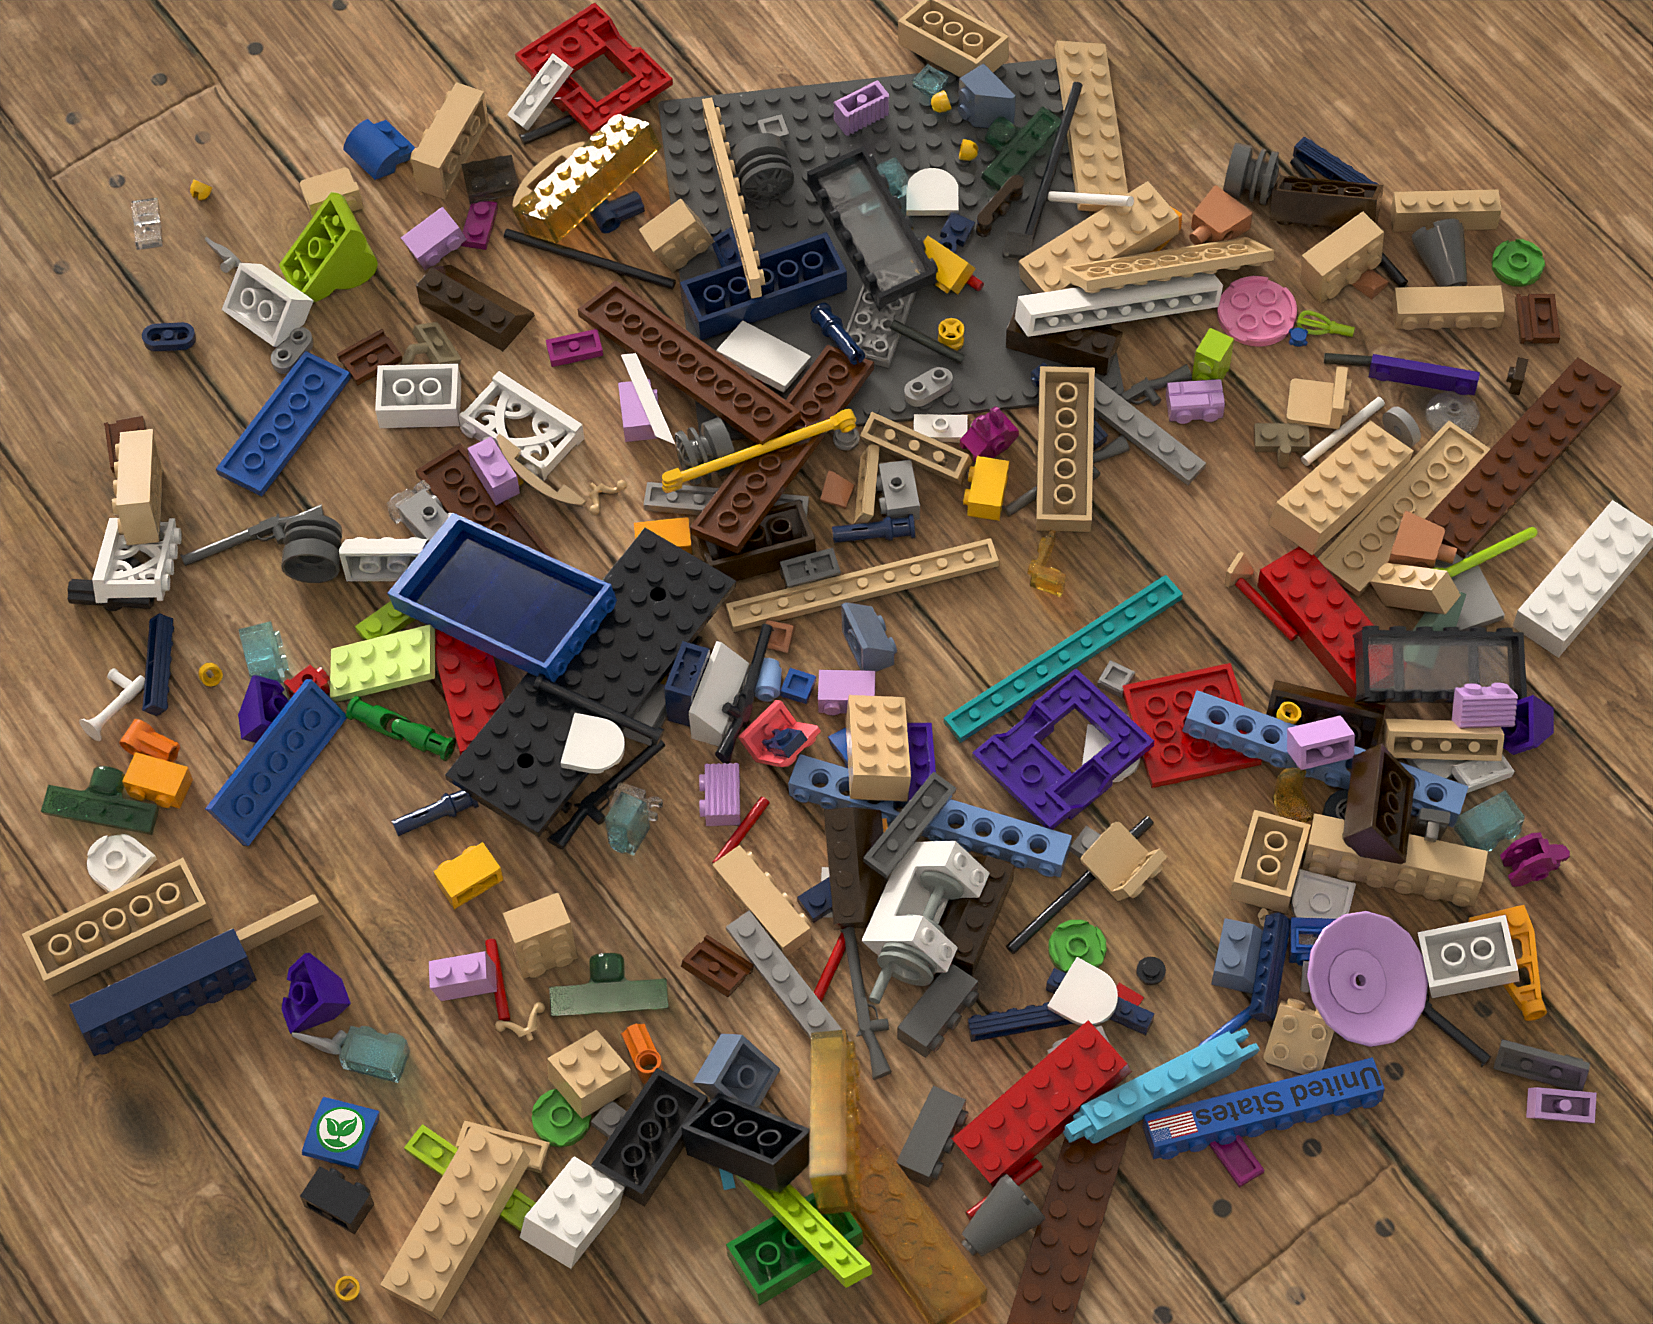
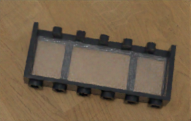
(871, 227)
(1431, 664)

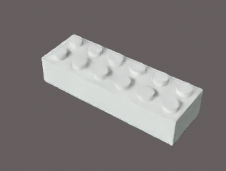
(1584, 579)

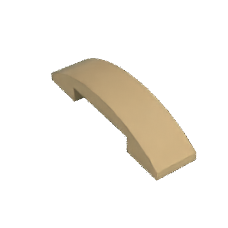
(542, 171)
(564, 495)

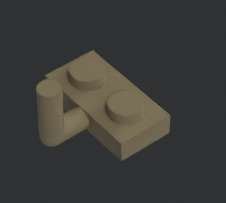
(433, 343)
(1281, 439)

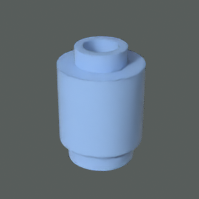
(769, 680)

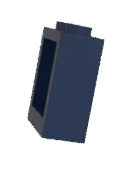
(684, 681)

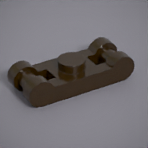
(999, 204)

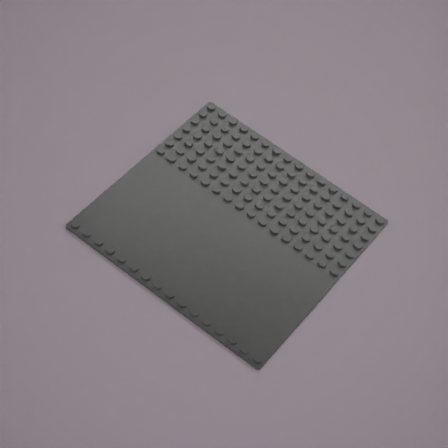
(919, 141)

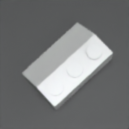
(266, 303)
(378, 558)
(720, 683)

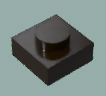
(1516, 376)

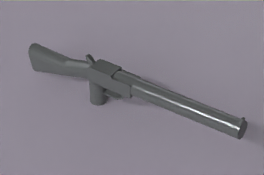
(1148, 387)
(1114, 448)
(272, 525)
(866, 1027)

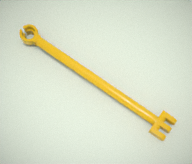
(843, 421)

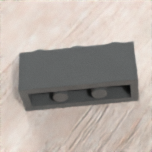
(938, 1011)
(932, 1136)

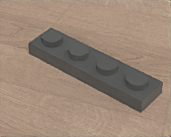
(909, 825)

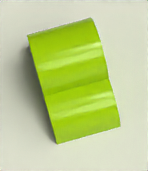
(329, 252)

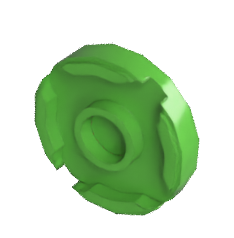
(1518, 262)
(1075, 940)
(557, 1121)

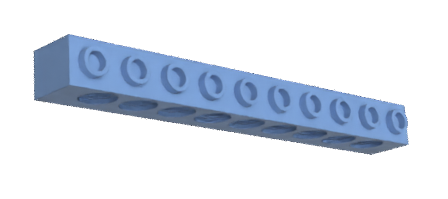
(1262, 727)
(973, 820)

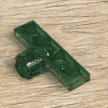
(1017, 144)
(101, 803)
(608, 991)

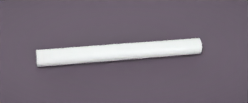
(1086, 198)
(1344, 430)

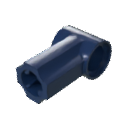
(610, 214)

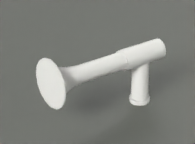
(131, 689)

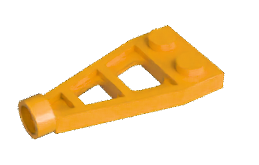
(1526, 997)

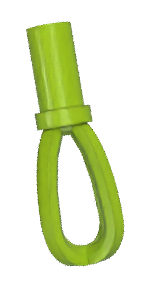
(1328, 327)

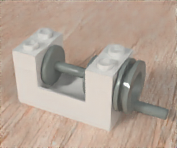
(907, 916)

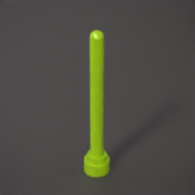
(1490, 552)

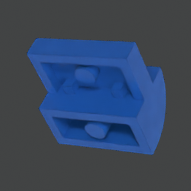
(377, 147)

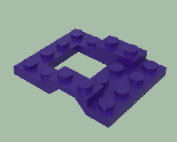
(1038, 777)

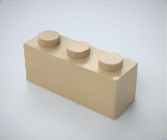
(1415, 588)

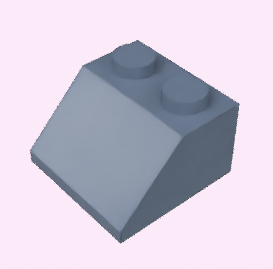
(984, 98)
(867, 637)
(1237, 956)
(736, 1071)

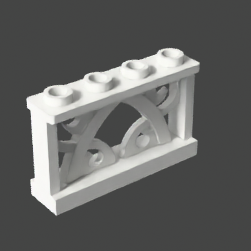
(530, 404)
(120, 584)

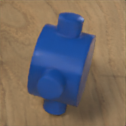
(1298, 337)

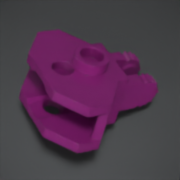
(989, 435)
(1532, 858)

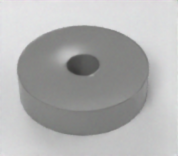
(1401, 426)

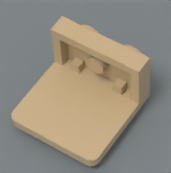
(339, 181)
(1319, 402)
(1122, 862)
(1298, 1038)

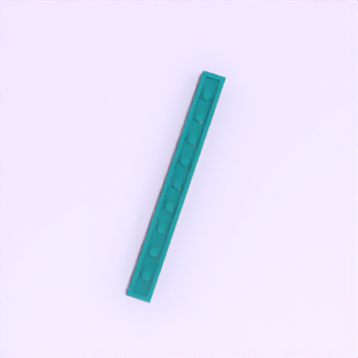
(1062, 658)

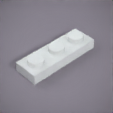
(540, 92)

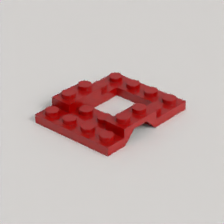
(579, 43)

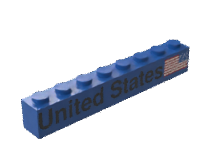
(1263, 1108)

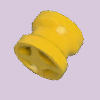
(951, 327)

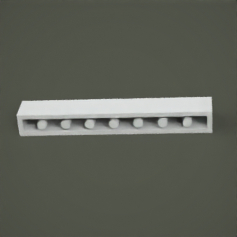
(1078, 309)

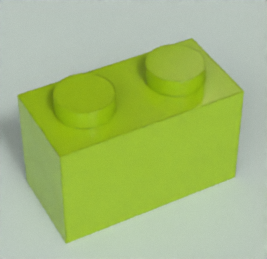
(1212, 356)

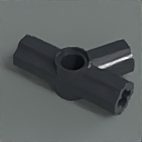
(82, 592)

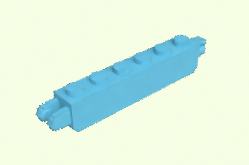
(1160, 1087)

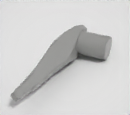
(229, 258)
(324, 1044)

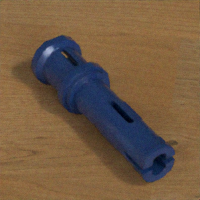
(832, 327)
(887, 528)
(448, 805)

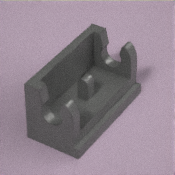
(809, 568)

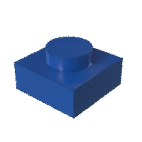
(798, 686)

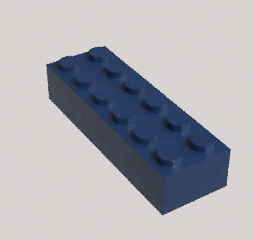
(792, 279)
(163, 992)

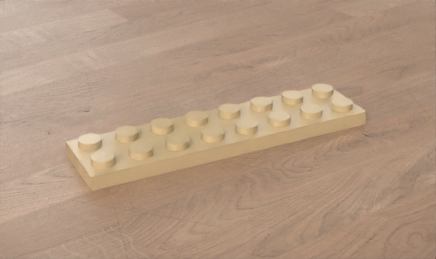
(1094, 127)
(1168, 263)
(1417, 489)

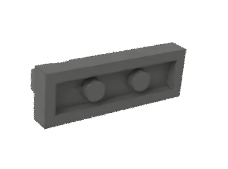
(1430, 824)
(1542, 1065)

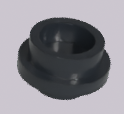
(1150, 970)

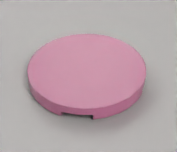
(1256, 311)

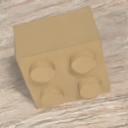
(676, 235)
(589, 1074)

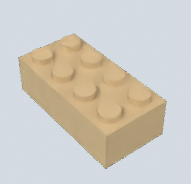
(952, 38)
(449, 140)
(138, 487)
(877, 748)

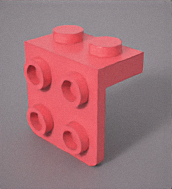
(780, 718)

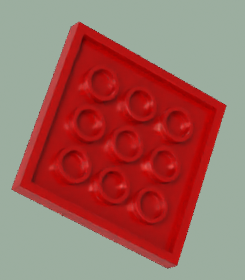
(1161, 711)

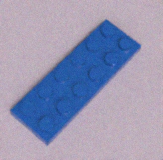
(283, 423)
(276, 762)

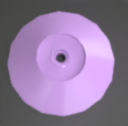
(1389, 975)

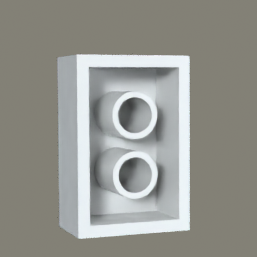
(418, 395)
(1468, 956)
(572, 1212)

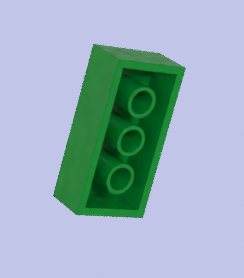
(775, 1260)

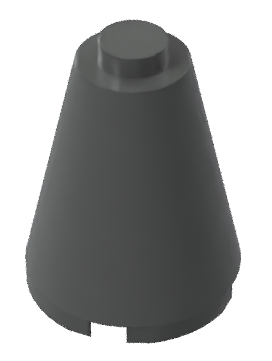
(1443, 252)
(1001, 1218)

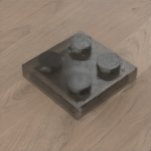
(490, 179)

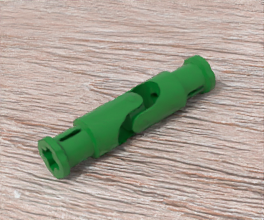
(416, 734)

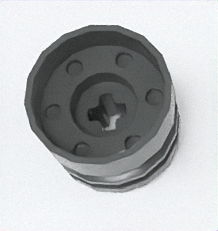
(763, 167)
(1251, 173)
(699, 450)
(311, 548)

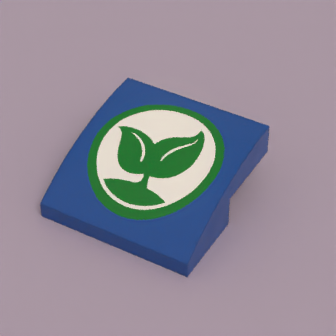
(340, 1133)

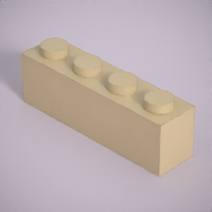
(1421, 208)
(1447, 307)
(918, 448)
(1441, 740)
(756, 892)

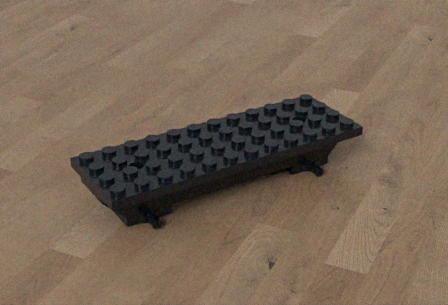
(518, 753)

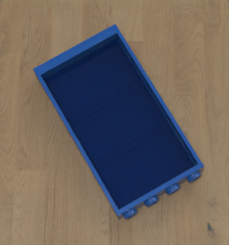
(503, 597)

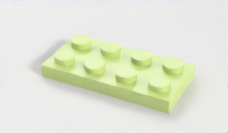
(382, 663)

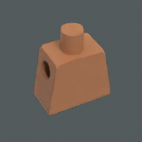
(1219, 218)
(1420, 543)

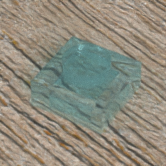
(930, 81)

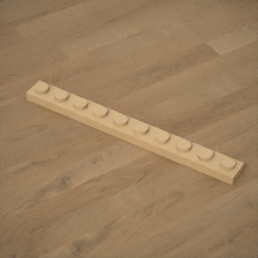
(735, 203)
(862, 584)

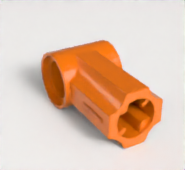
(144, 740)
(641, 1050)

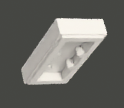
(941, 427)
(1482, 773)

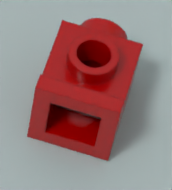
(319, 676)

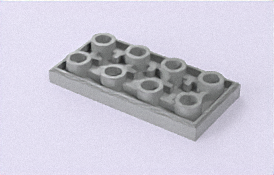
(871, 327)
(1480, 603)

